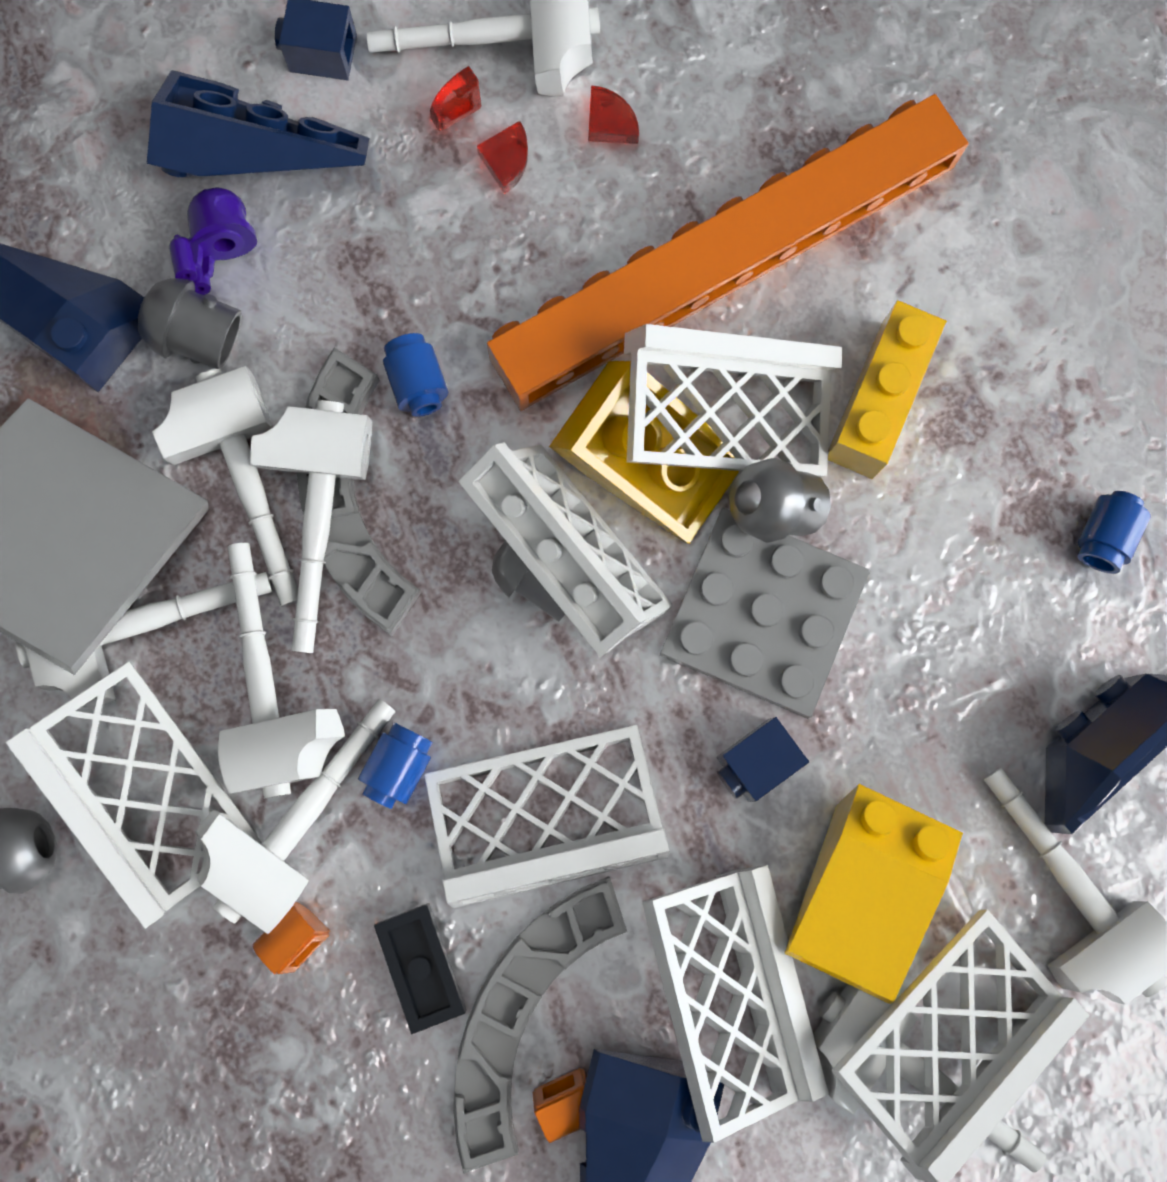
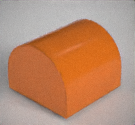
(291, 940)
(558, 1104)

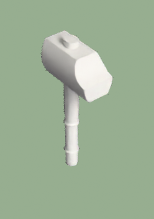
(557, 27)
(223, 414)
(325, 447)
(133, 622)
(272, 748)
(253, 876)
(1125, 949)
(848, 1019)

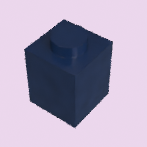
(317, 38)
(760, 761)

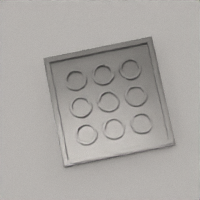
(78, 533)

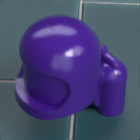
(216, 233)

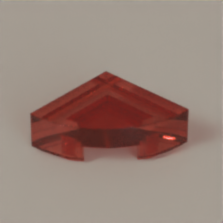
(456, 99)
(611, 118)
(506, 156)

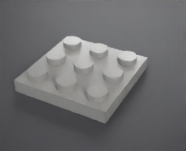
(765, 615)

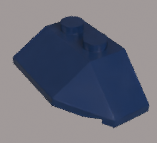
(1104, 748)

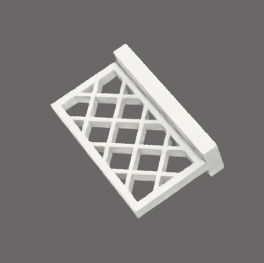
(723, 355)
(564, 546)
(90, 819)
(554, 863)
(765, 985)
(985, 1091)

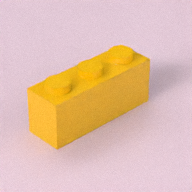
(885, 390)

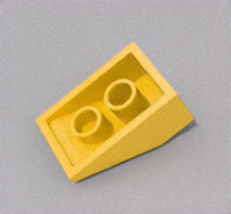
(596, 445)
(873, 892)

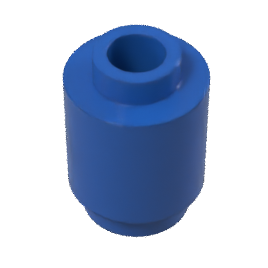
(414, 375)
(1113, 531)
(395, 766)

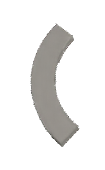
(350, 551)
(503, 1010)

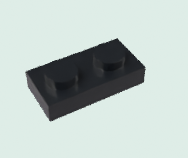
(420, 968)

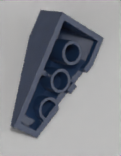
(209, 132)
(69, 313)
(639, 1120)

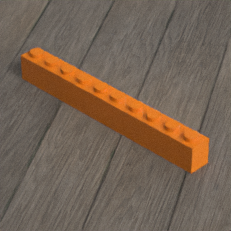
(727, 250)

